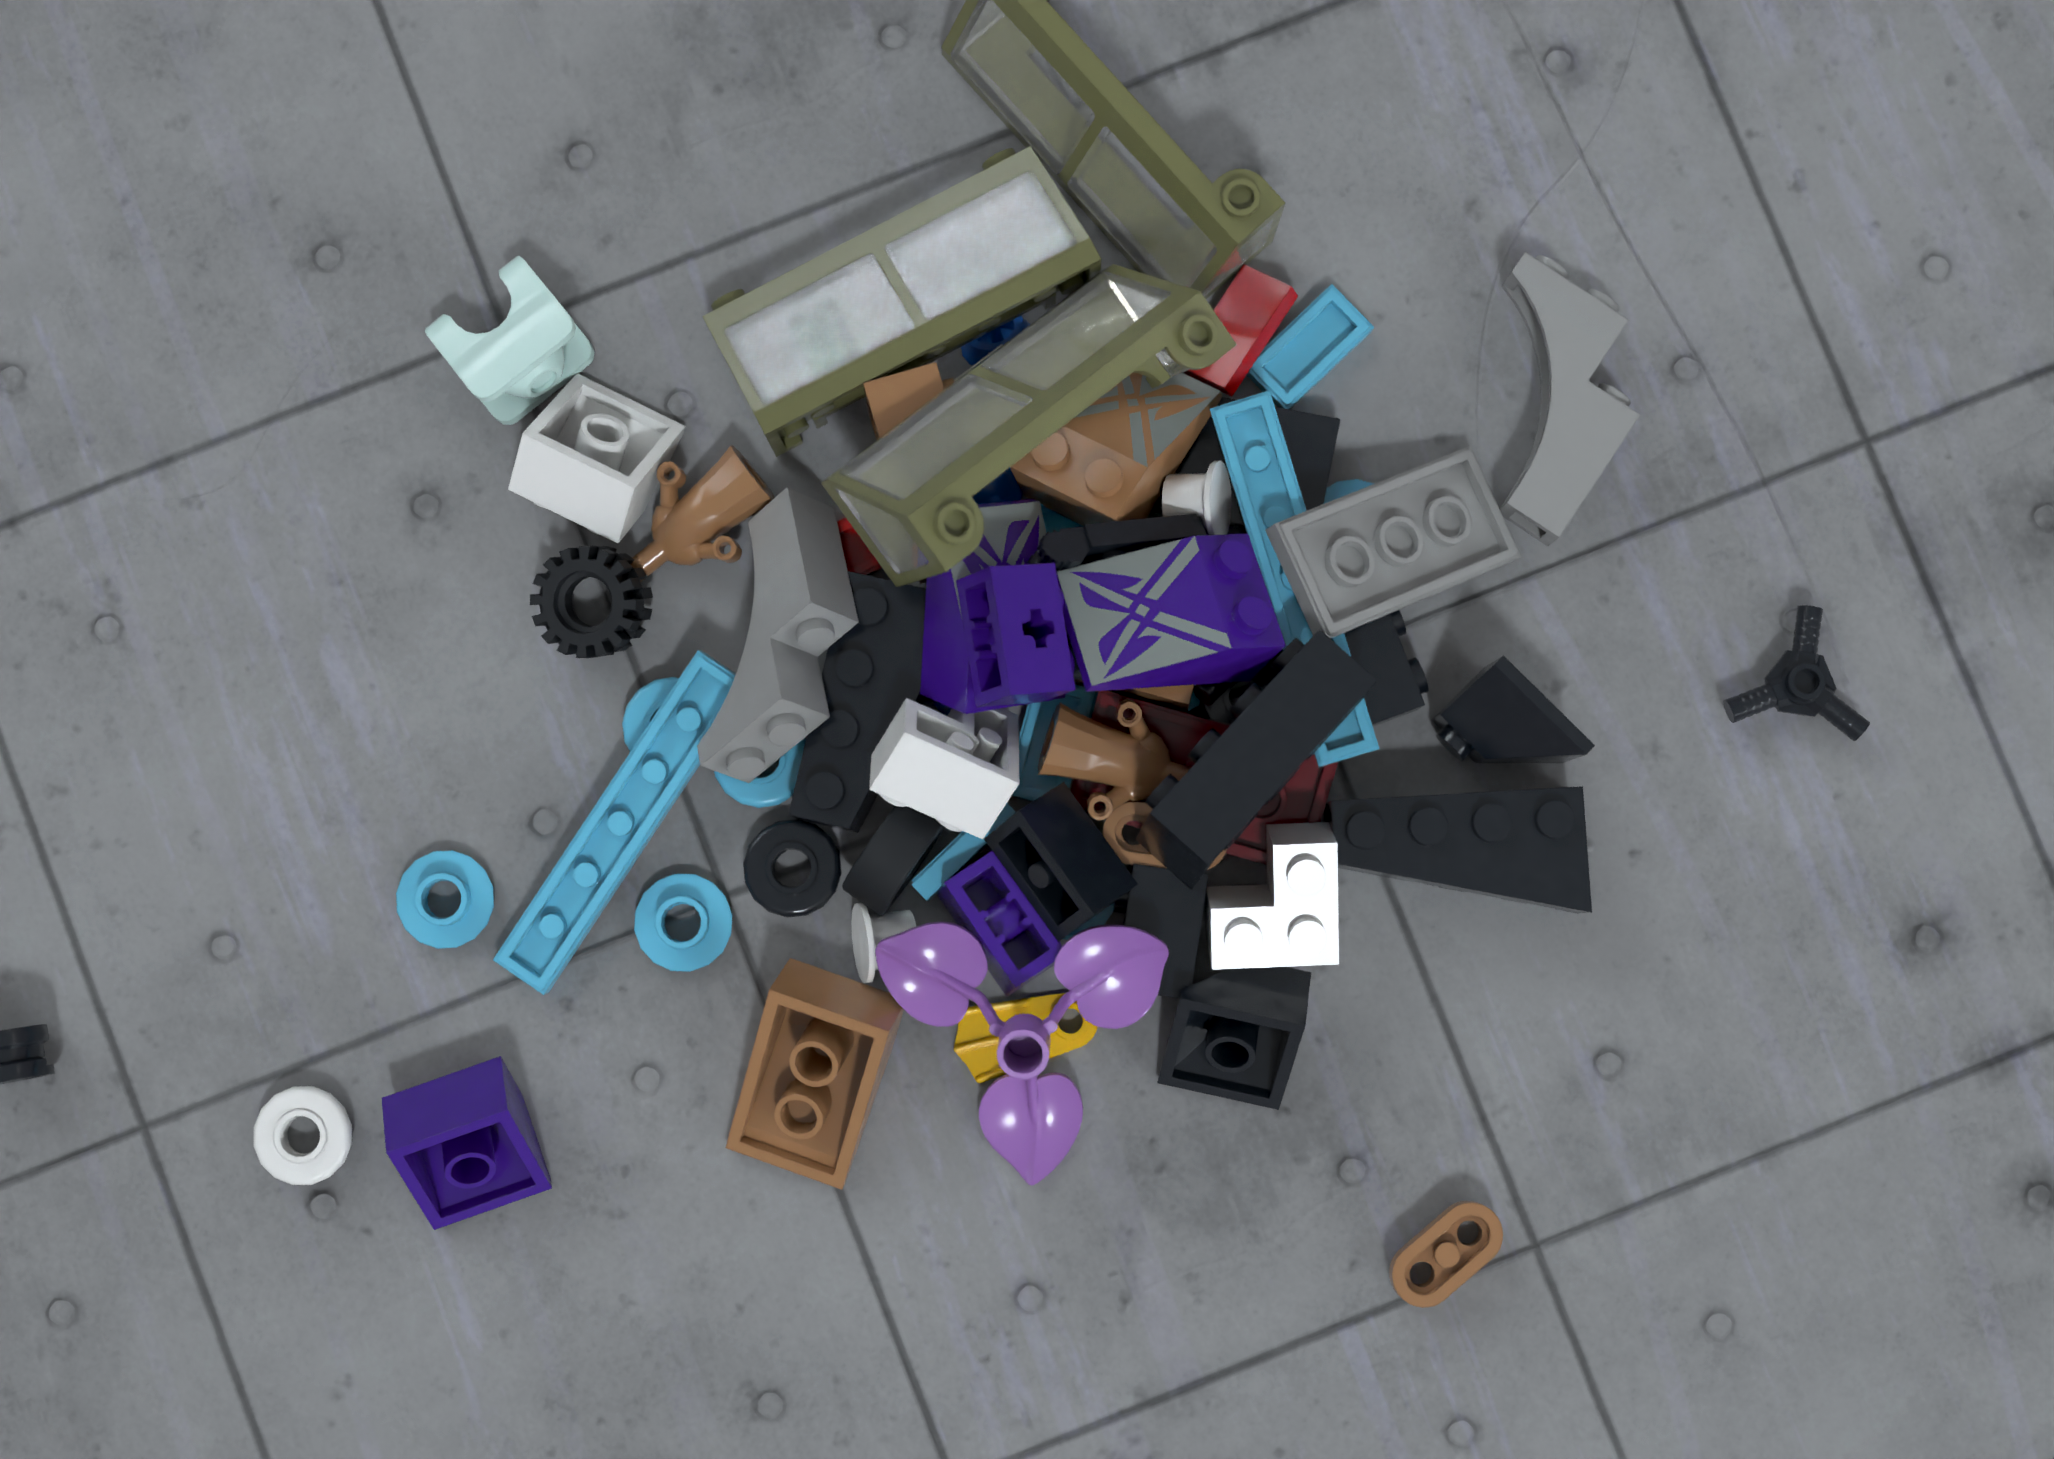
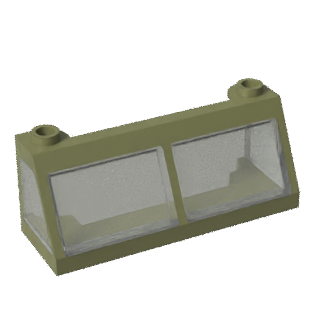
(1110, 147)
(902, 294)
(918, 480)

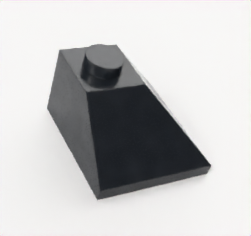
(1507, 721)
(1238, 1034)

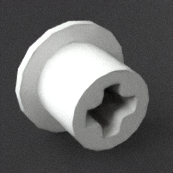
(1202, 494)
(869, 931)

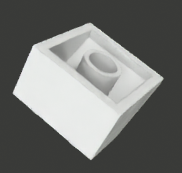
(594, 457)

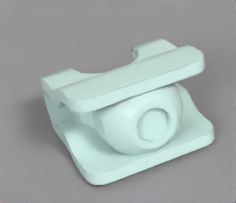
(524, 356)

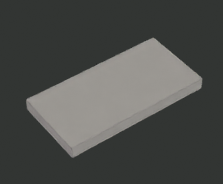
(1393, 543)

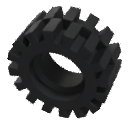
(556, 601)

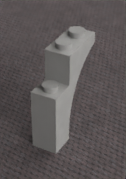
(1577, 420)
(797, 613)

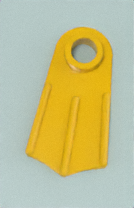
(979, 1047)

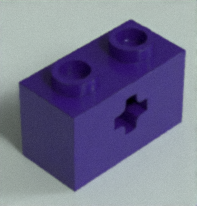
(1016, 634)
(1004, 921)

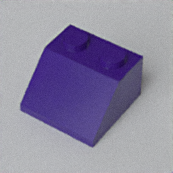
(464, 1143)

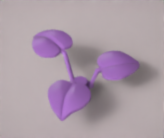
(1026, 1117)

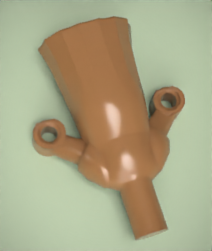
(709, 510)
(1100, 754)

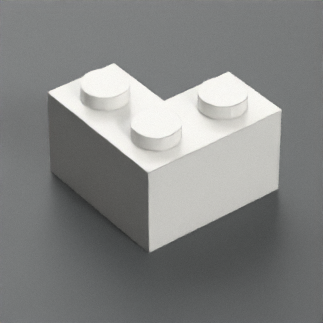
(949, 765)
(1290, 916)

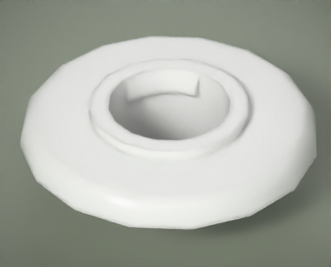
(272, 1141)

